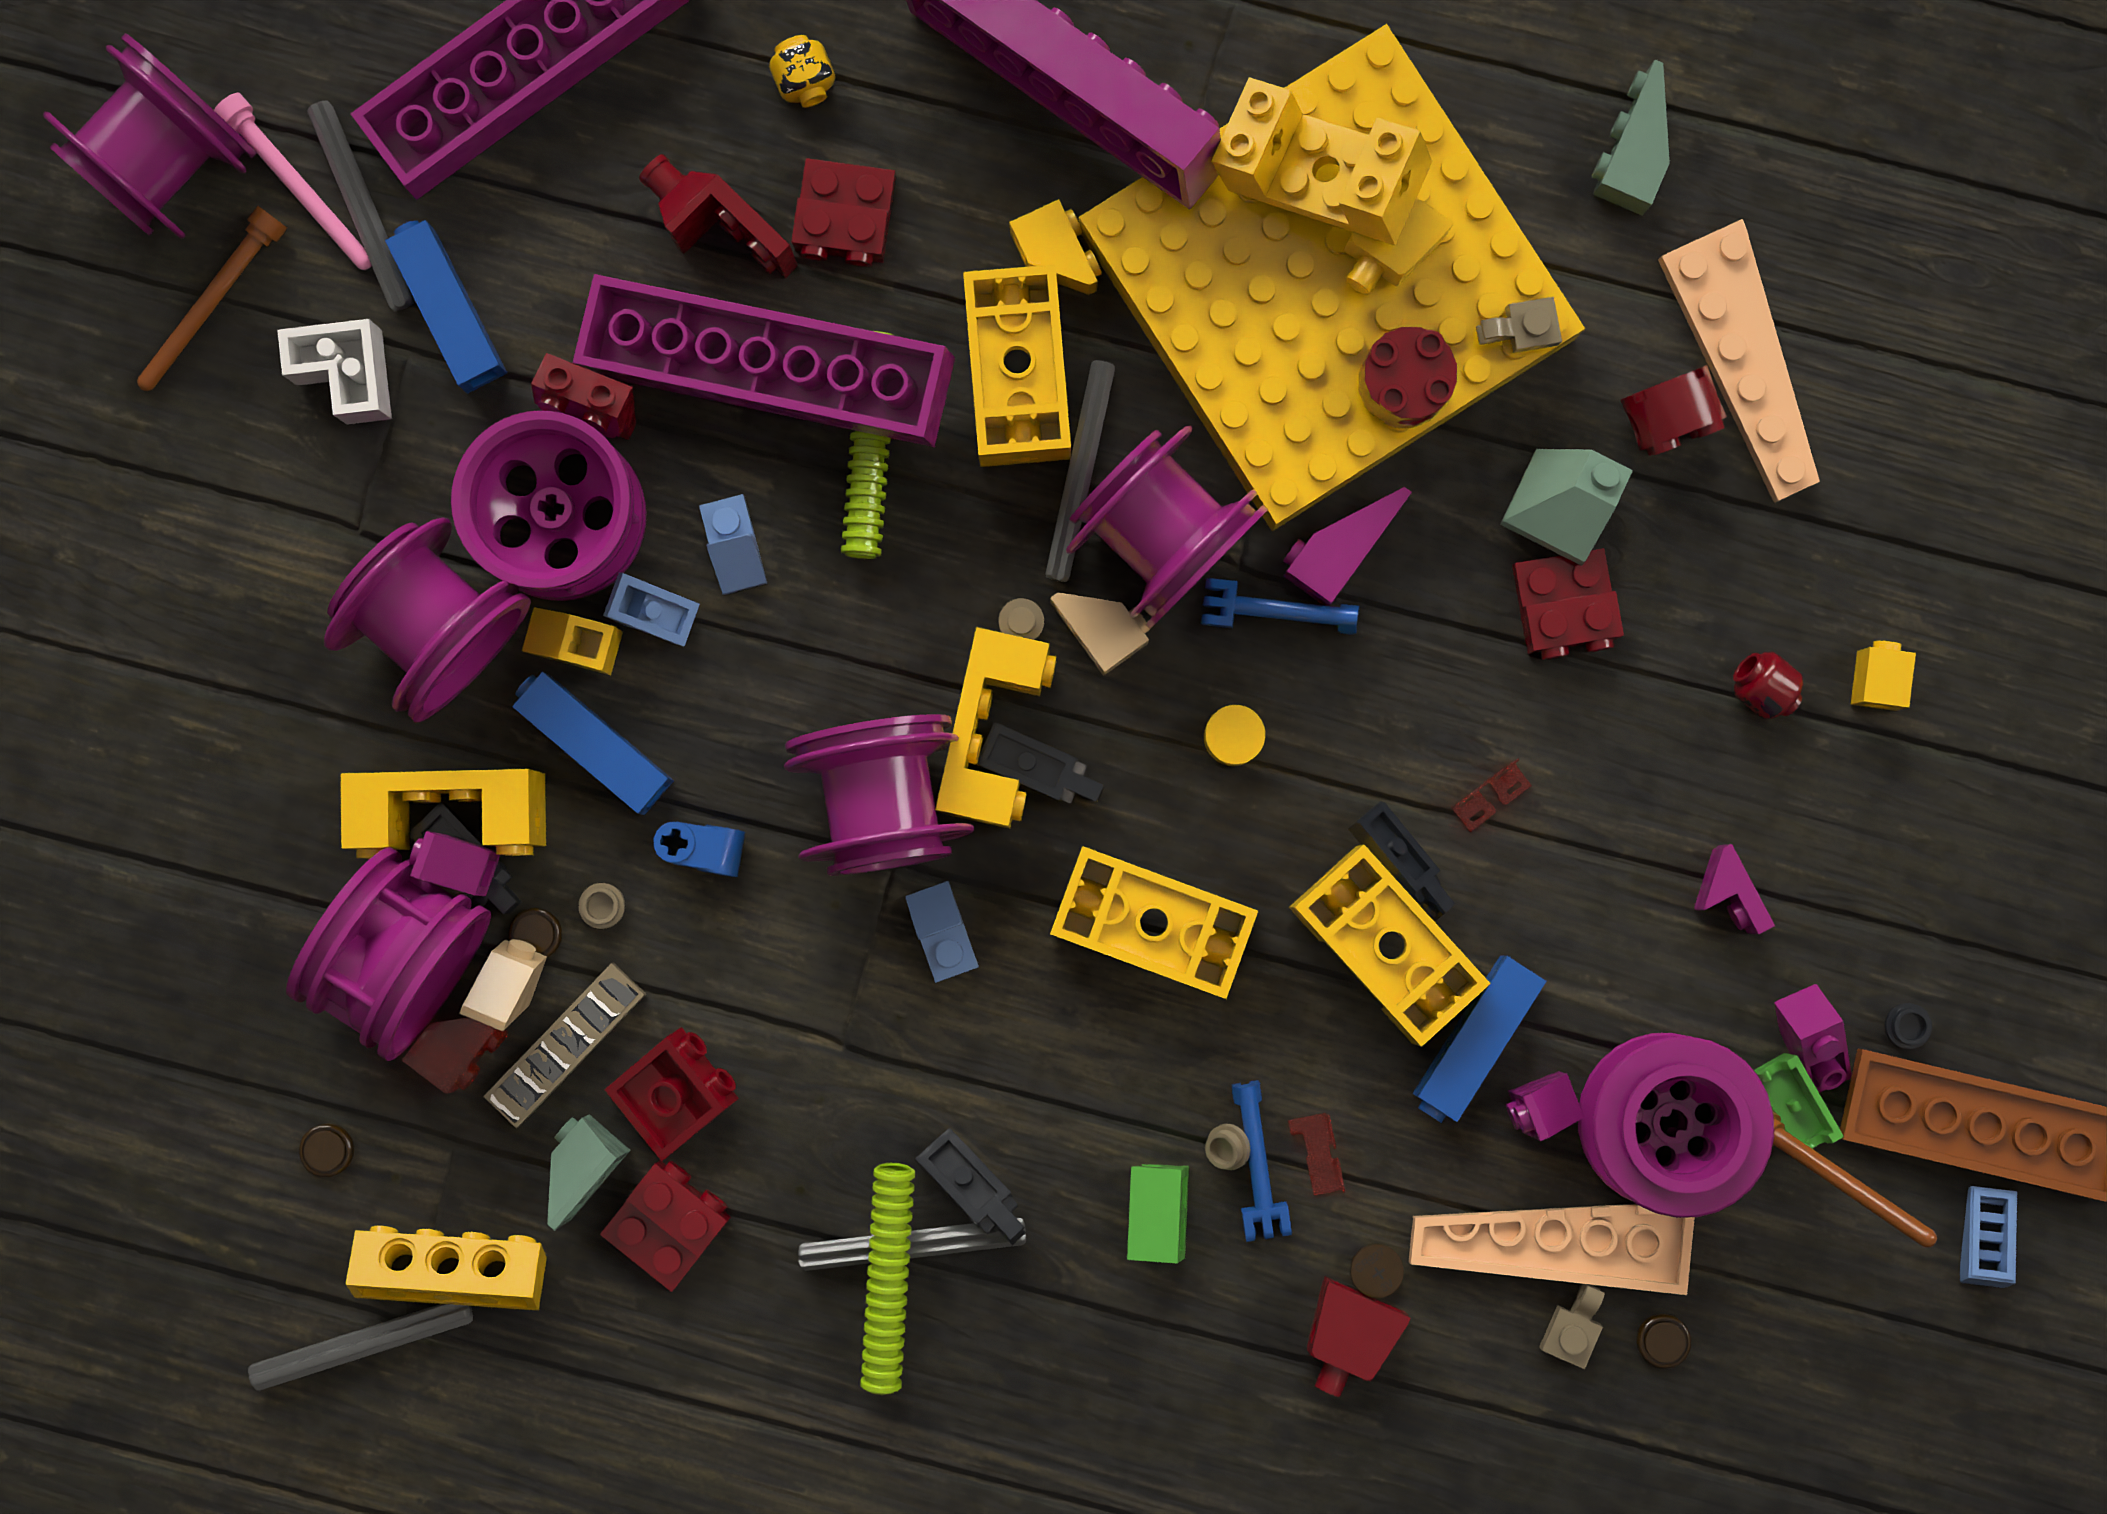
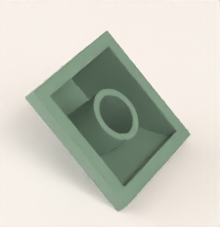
(1566, 500)
(580, 1166)

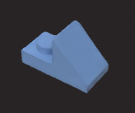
(732, 544)
(651, 609)
(941, 931)

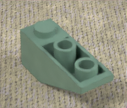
(1641, 148)

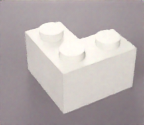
(348, 358)

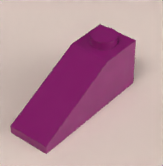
(1337, 550)

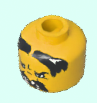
(802, 71)

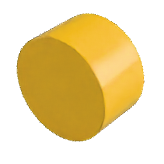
(1234, 735)

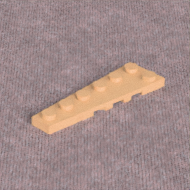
(1735, 330)
(1572, 1244)

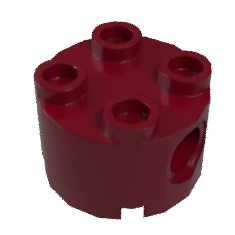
(1408, 376)
(1674, 409)

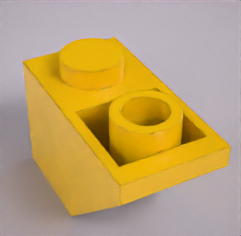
(1050, 238)
(572, 640)

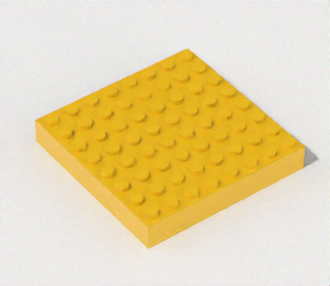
(1259, 306)

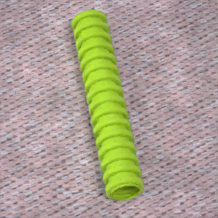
(865, 494)
(887, 1278)

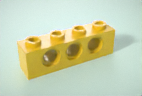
(515, 1288)

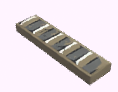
(565, 1045)

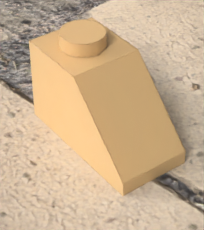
(1102, 628)
(504, 984)

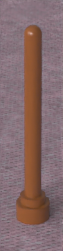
(261, 231)
(1851, 1186)

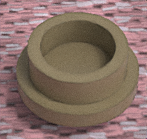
(1021, 619)
(601, 905)
(1227, 1147)

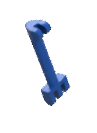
(1231, 604)
(1265, 1210)

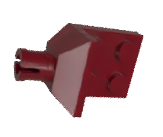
(699, 199)

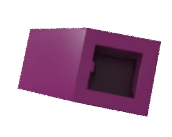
(453, 863)
(1815, 1035)
(1544, 1106)

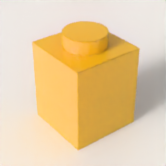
(1883, 676)

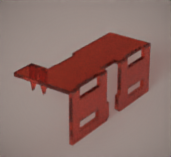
(1500, 786)
(1319, 1160)

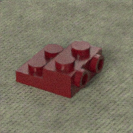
(843, 212)
(585, 395)
(1567, 604)
(673, 1092)
(666, 1223)

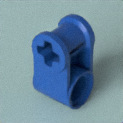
(708, 847)

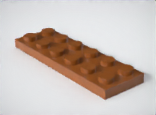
(1977, 1124)

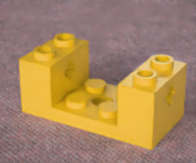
(1276, 151)
(1025, 412)
(1003, 663)
(378, 807)
(1352, 912)
(1202, 931)

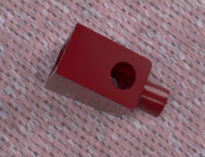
(1351, 1335)

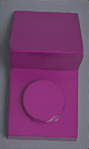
(1728, 879)

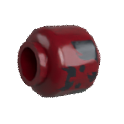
(1768, 685)

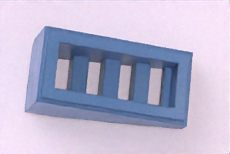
(1972, 1236)

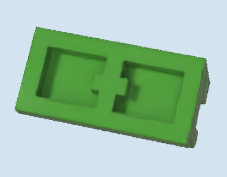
(1798, 1101)
(1158, 1213)

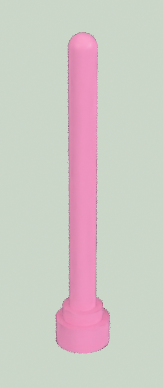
(239, 116)

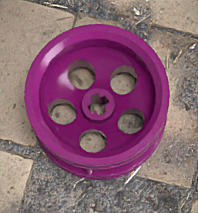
(541, 442)
(387, 953)

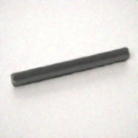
(360, 204)
(1080, 467)
(923, 1244)
(358, 1344)

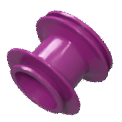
(148, 139)
(1162, 522)
(423, 616)
(877, 792)
(1734, 1137)

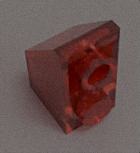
(450, 1050)

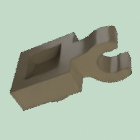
(1527, 325)
(1572, 1332)

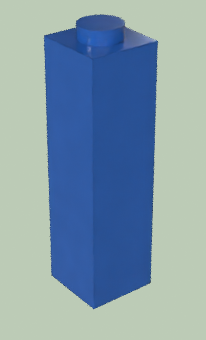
(445, 305)
(591, 742)
(1478, 1040)

